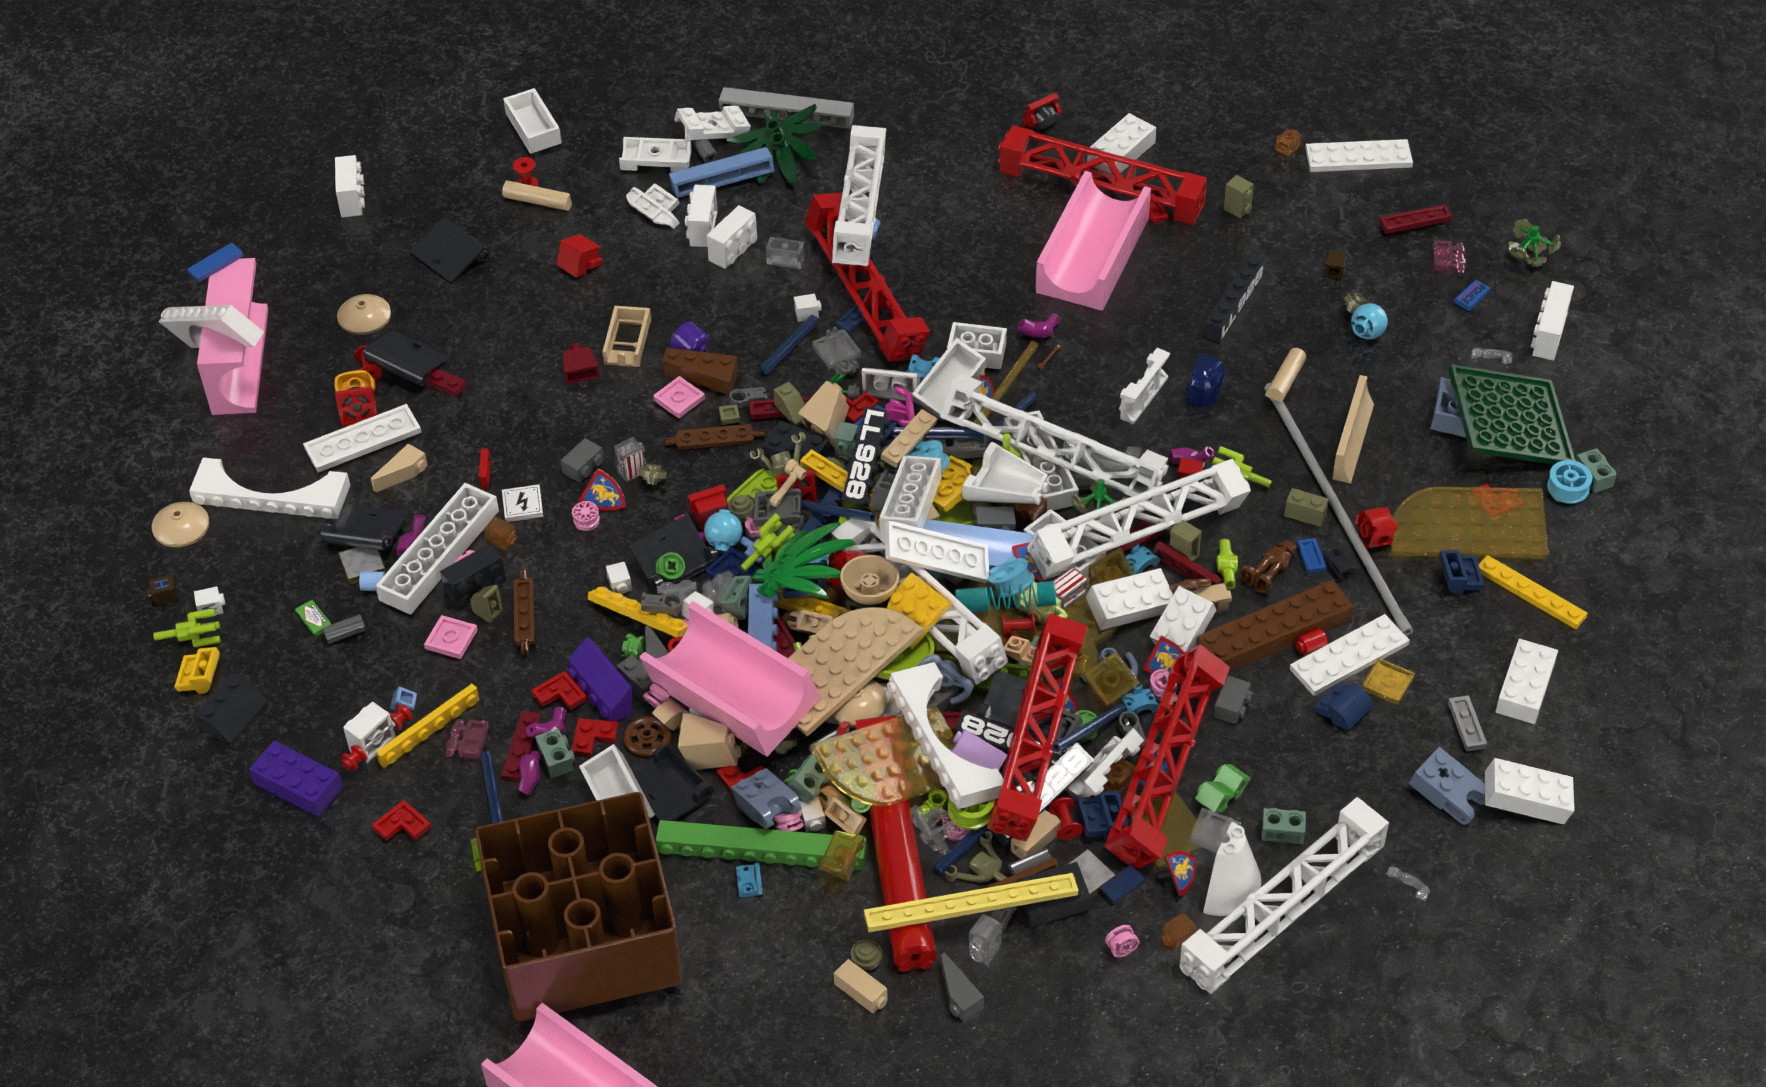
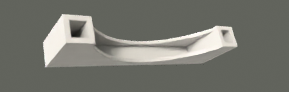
(188, 323)
(319, 499)
(964, 781)

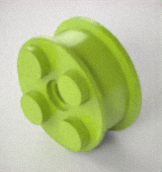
(972, 816)

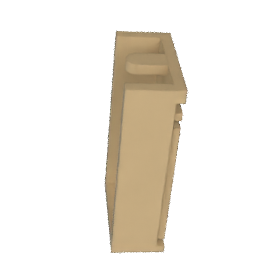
(631, 316)

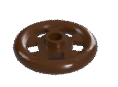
(1191, 585)
(637, 747)

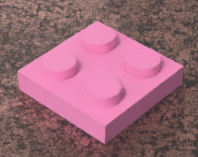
(679, 397)
(450, 637)

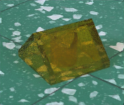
(1109, 568)
(1110, 679)
(842, 854)

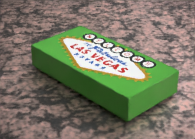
(312, 617)

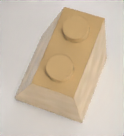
(825, 411)
(707, 743)

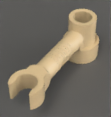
(795, 471)

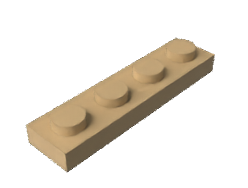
(908, 438)

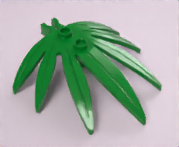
(787, 569)

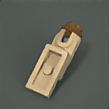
(805, 621)
(839, 809)

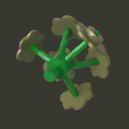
(1533, 242)
(1100, 493)

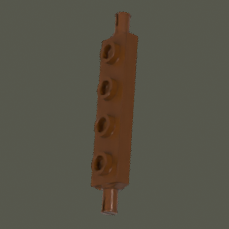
(714, 437)
(524, 612)

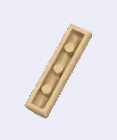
(537, 195)
(1286, 375)

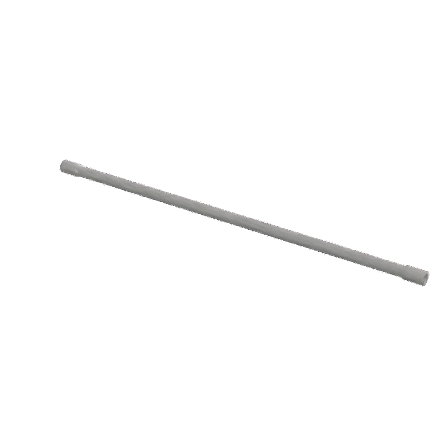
(1400, 620)

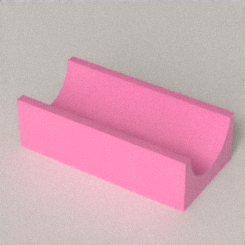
(1090, 245)
(225, 365)
(734, 680)
(560, 1057)

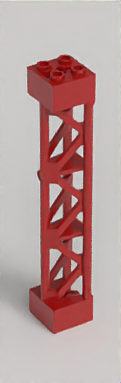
(1187, 201)
(903, 334)
(1014, 811)
(1143, 843)

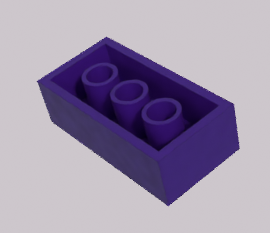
(296, 778)

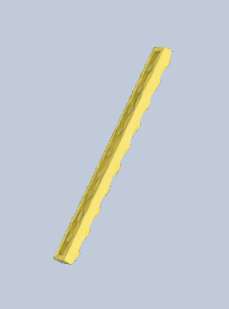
(970, 902)

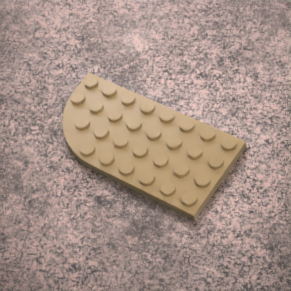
(849, 655)

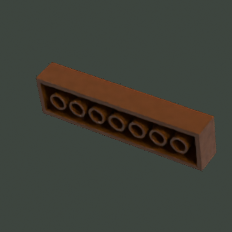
(1278, 625)

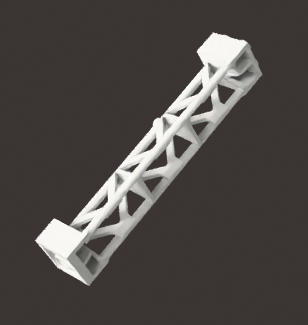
(854, 238)
(965, 398)
(1054, 554)
(978, 650)
(1205, 959)

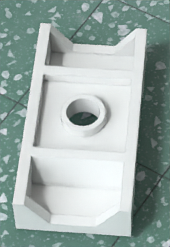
(714, 124)
(671, 153)
(1138, 396)
(1093, 779)

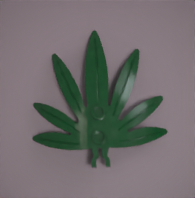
(778, 137)

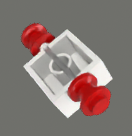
(371, 731)

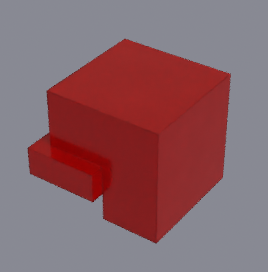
(578, 254)
(706, 503)

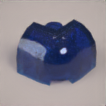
(1205, 381)

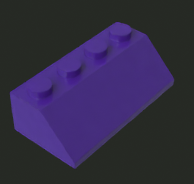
(600, 681)

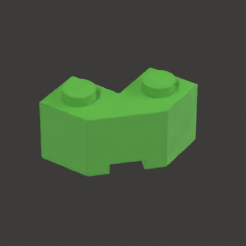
(1227, 785)

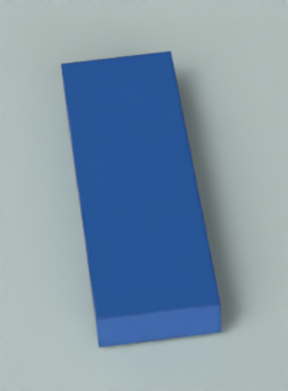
(215, 262)

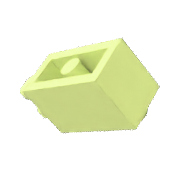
(1040, 613)

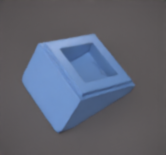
(403, 697)

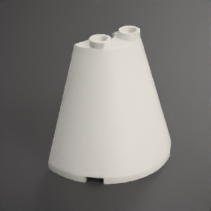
(1005, 479)
(1233, 874)

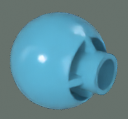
(1369, 321)
(723, 530)

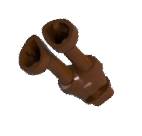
(1276, 558)

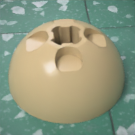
(869, 579)

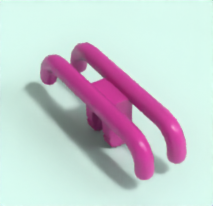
(898, 411)

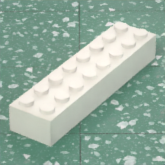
(437, 548)

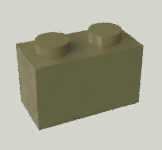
(1238, 196)
(1306, 507)
(1186, 540)

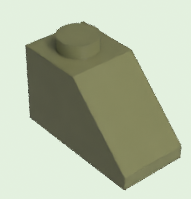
(789, 402)
(487, 603)

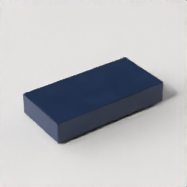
(1122, 885)

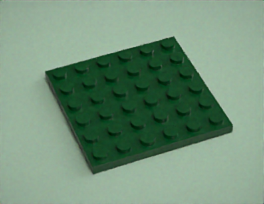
(1510, 415)

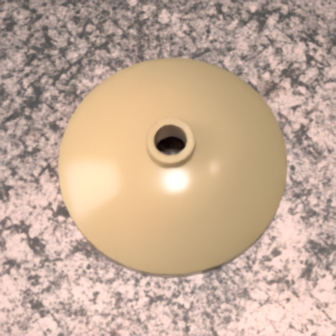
(363, 314)
(180, 524)
(868, 703)

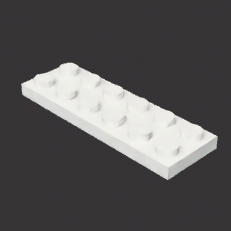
(1359, 155)
(362, 438)
(936, 551)
(1349, 655)

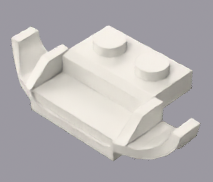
(655, 204)

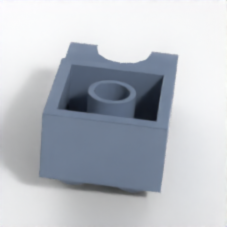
(1446, 412)
(1449, 785)
(764, 797)

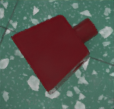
(580, 364)

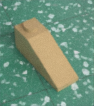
(401, 467)

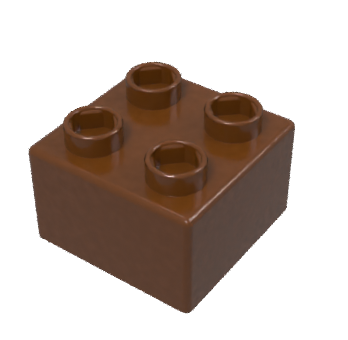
(579, 905)

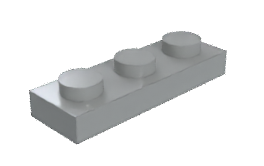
(1467, 723)

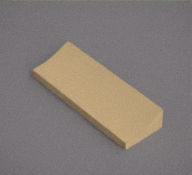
(1353, 433)

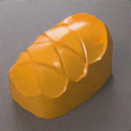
(354, 379)

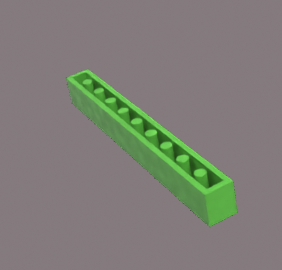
(745, 844)

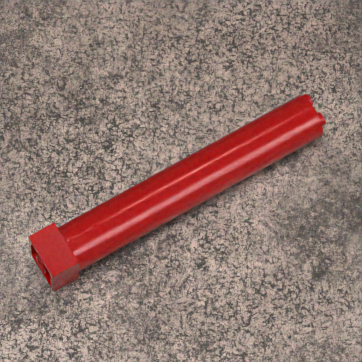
(901, 875)

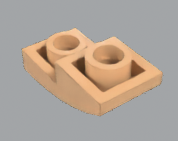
(1020, 650)

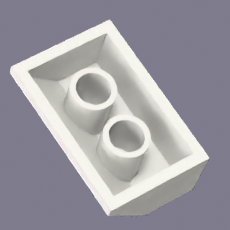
(882, 382)

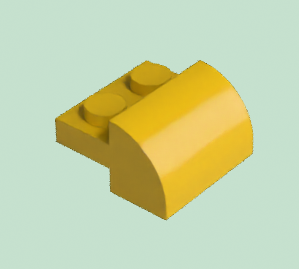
(197, 670)

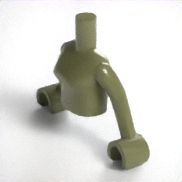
(781, 459)
(985, 866)

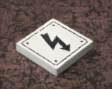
(522, 503)

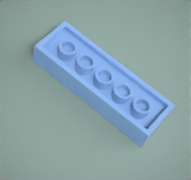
(998, 540)

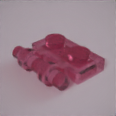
(1443, 256)
(472, 741)

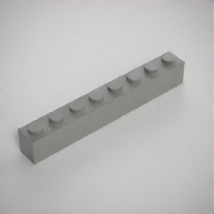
(757, 103)

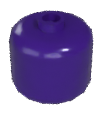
(690, 337)

